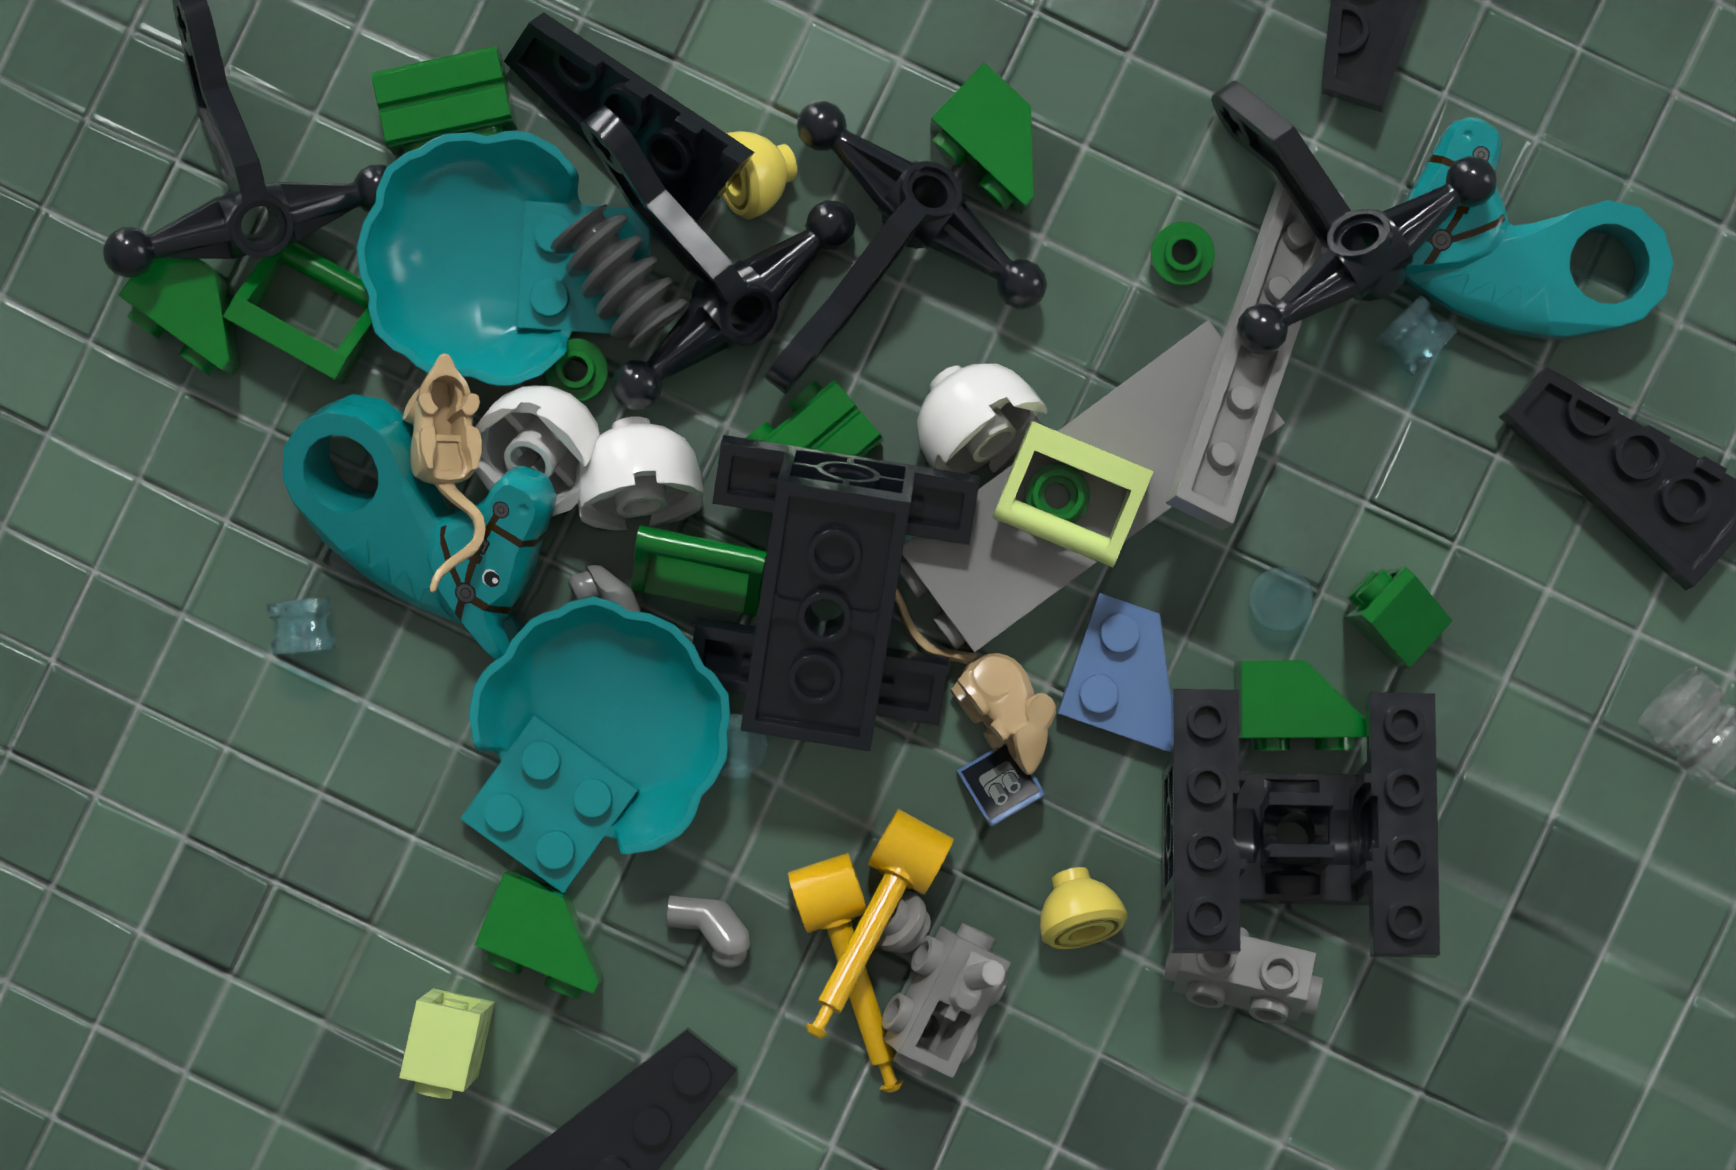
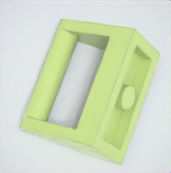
(1085, 458)

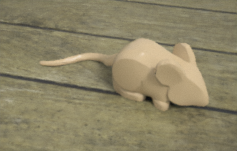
(446, 445)
(999, 695)

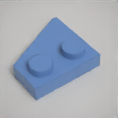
(1121, 674)

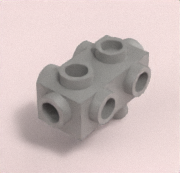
(1263, 978)
(954, 986)

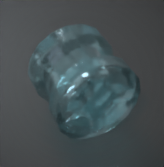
(1416, 335)
(301, 626)

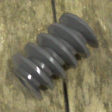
(617, 275)

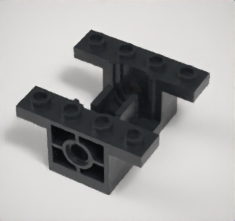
(840, 540)
(1365, 831)

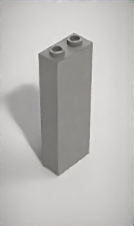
(1012, 571)

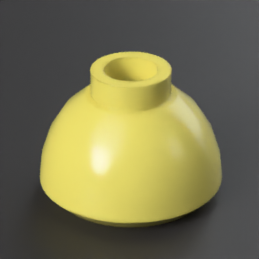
(762, 178)
(1080, 911)

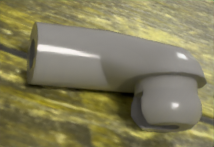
(602, 584)
(716, 922)

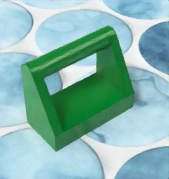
(246, 313)
(698, 570)

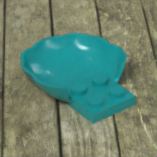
(466, 258)
(597, 736)

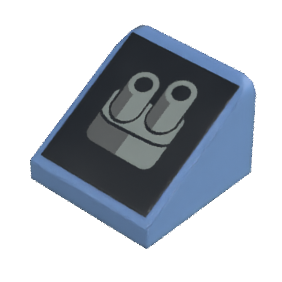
(999, 785)

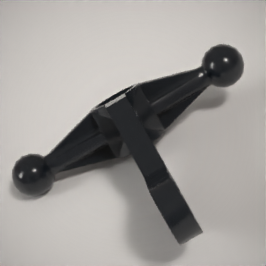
(919, 210)
(215, 227)
(1362, 249)
(728, 300)

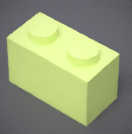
(446, 1042)

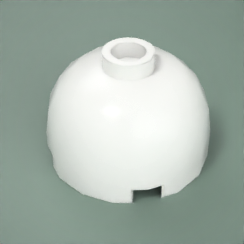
(976, 417)
(540, 431)
(639, 473)

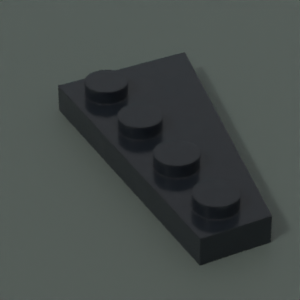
(1366, 48)
(578, 78)
(1648, 487)
(641, 1115)

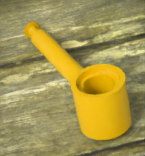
(907, 859)
(830, 899)

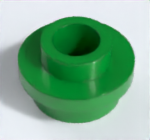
(1177, 273)
(596, 376)
(1063, 475)

